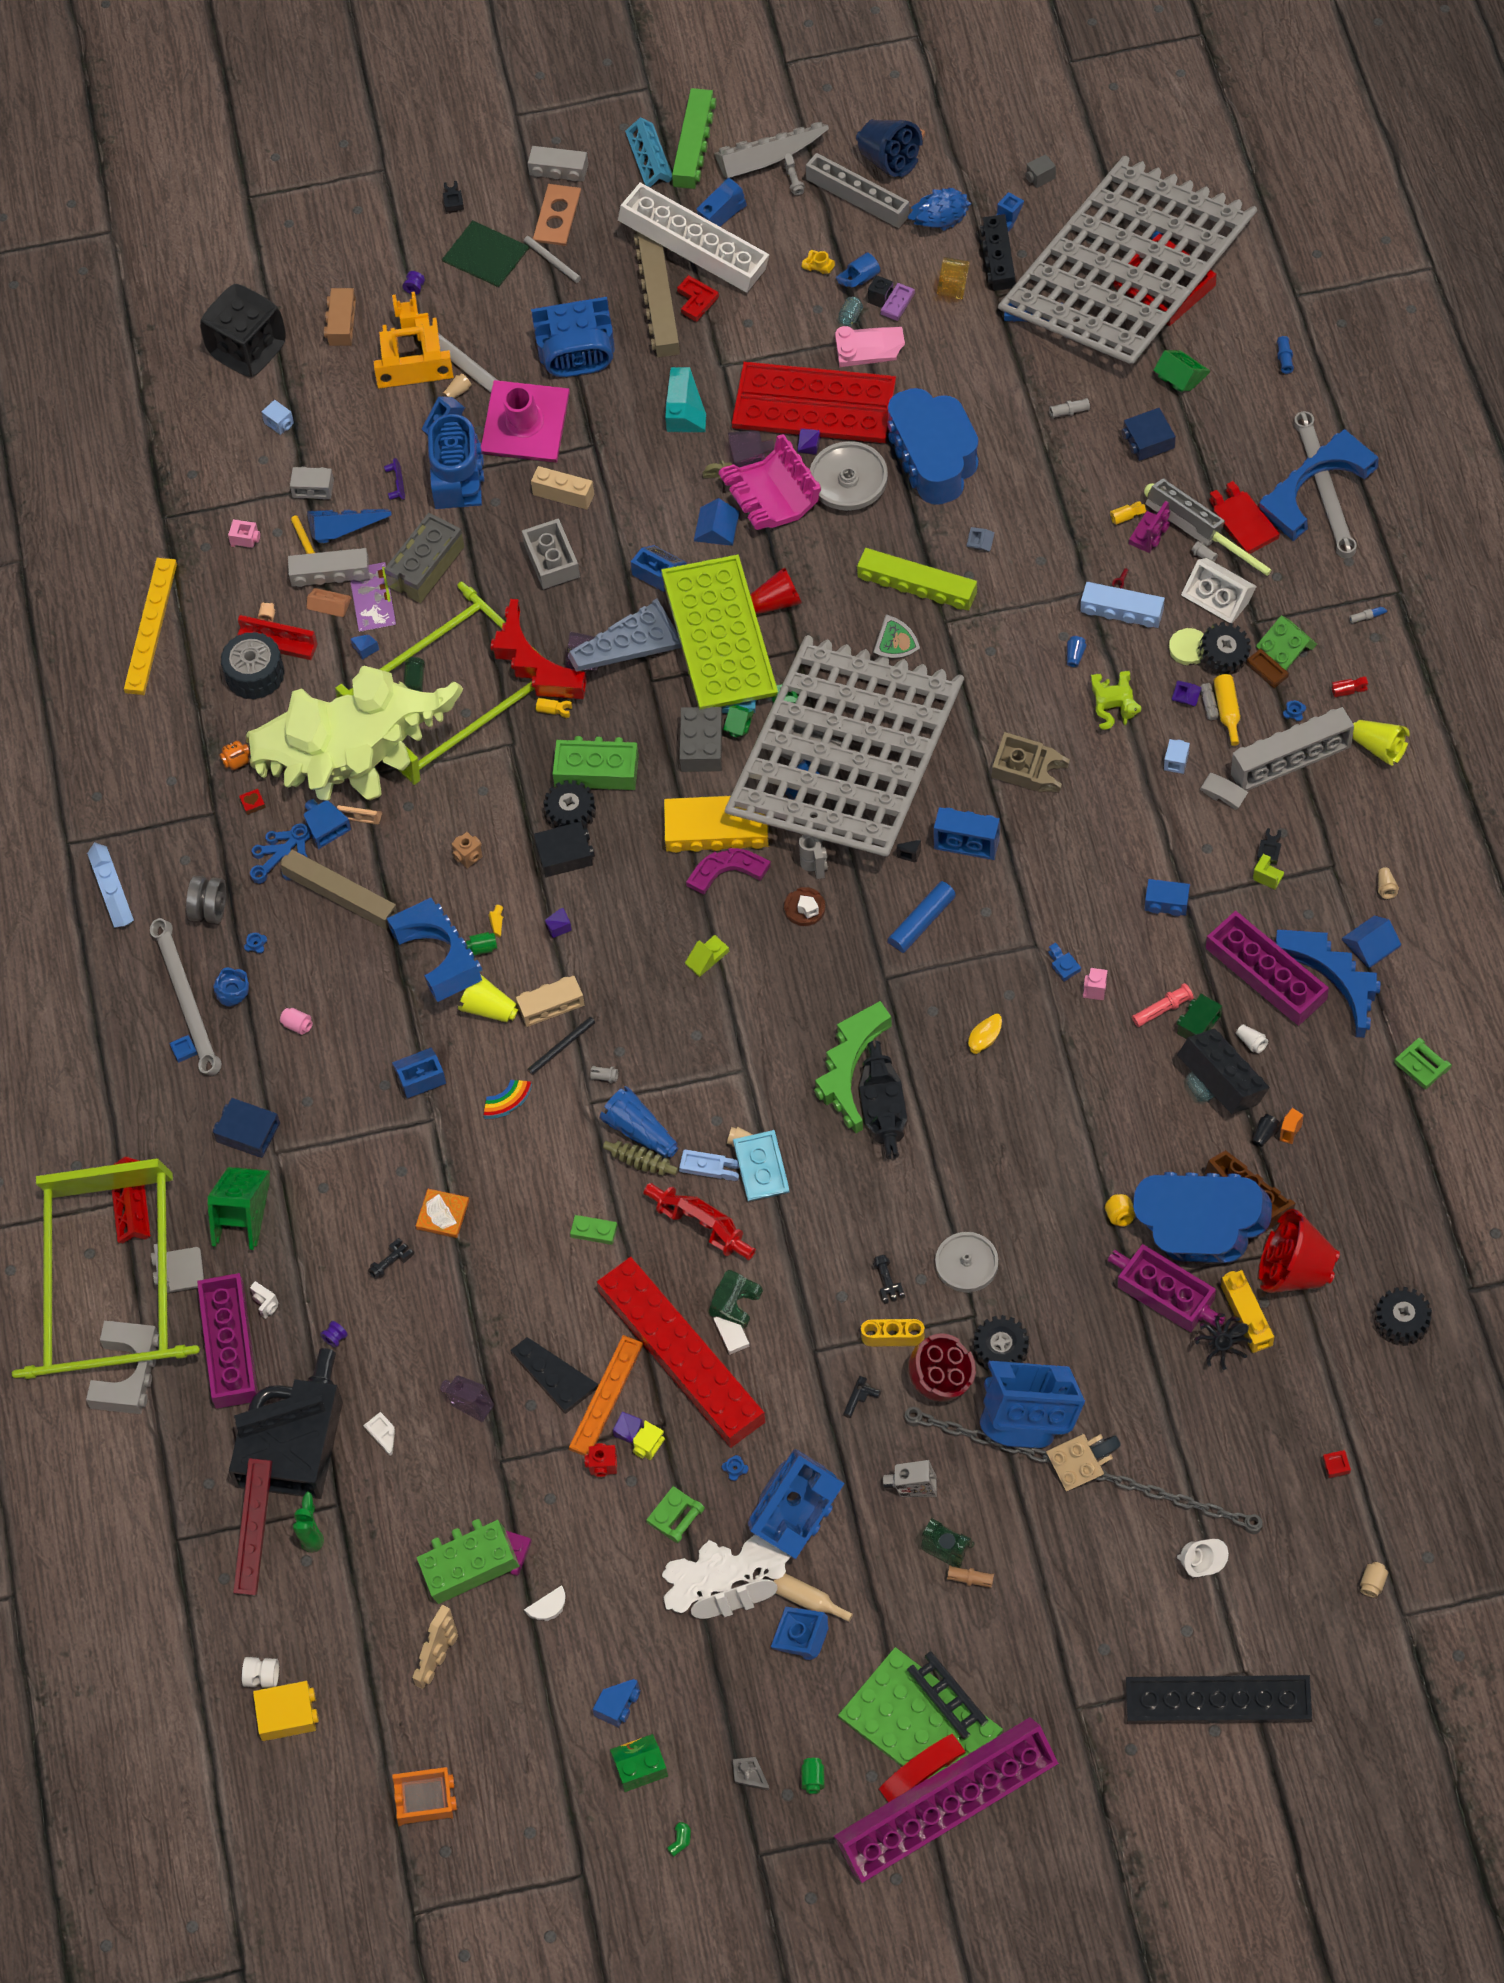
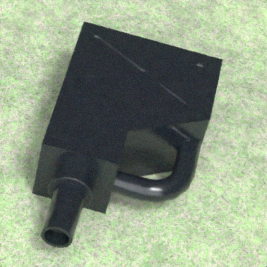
(297, 1449)

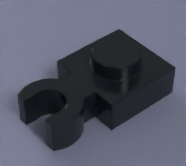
(452, 198)
(1270, 847)

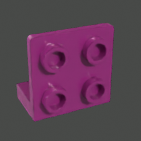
(1150, 529)

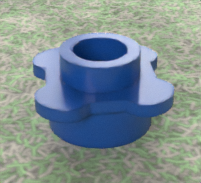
(1298, 707)
(251, 939)
(732, 1462)

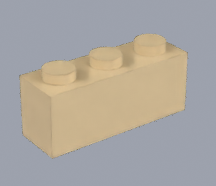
(562, 487)
(550, 1000)

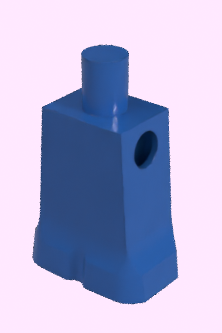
(723, 203)

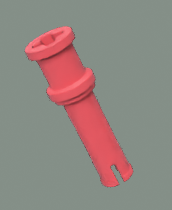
(1171, 1001)

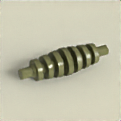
(640, 1157)

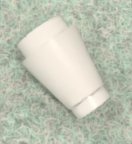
(1253, 1039)

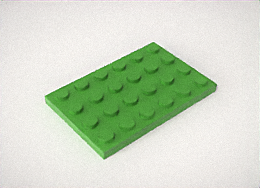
(902, 1719)

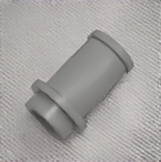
(1203, 551)
(607, 1074)

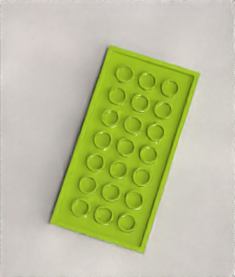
(719, 632)

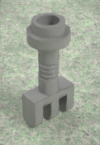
(797, 187)

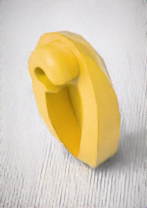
(985, 1033)

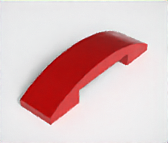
(922, 1767)

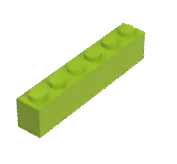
(917, 579)

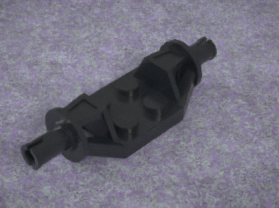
(882, 1100)

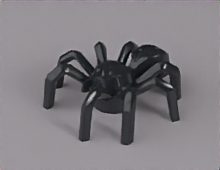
(1223, 1340)

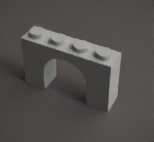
(130, 1394)

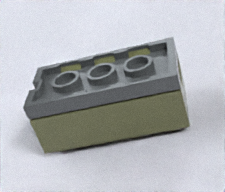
(424, 557)

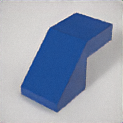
(1010, 206)

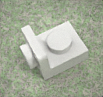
(265, 1298)

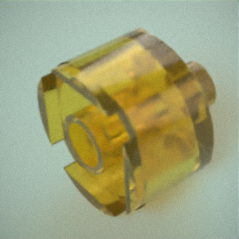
(953, 278)

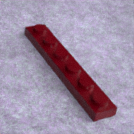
(252, 1526)

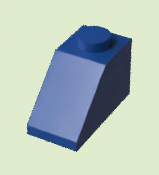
(442, 407)

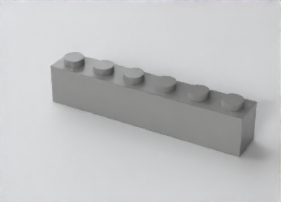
(857, 190)

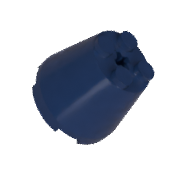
(891, 145)

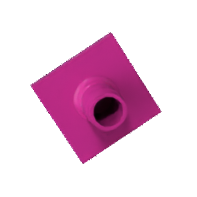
(525, 421)

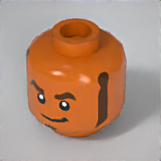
(235, 755)

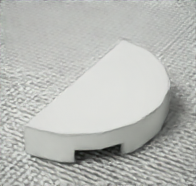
(548, 1606)

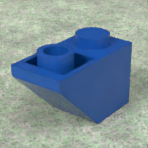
(615, 1702)

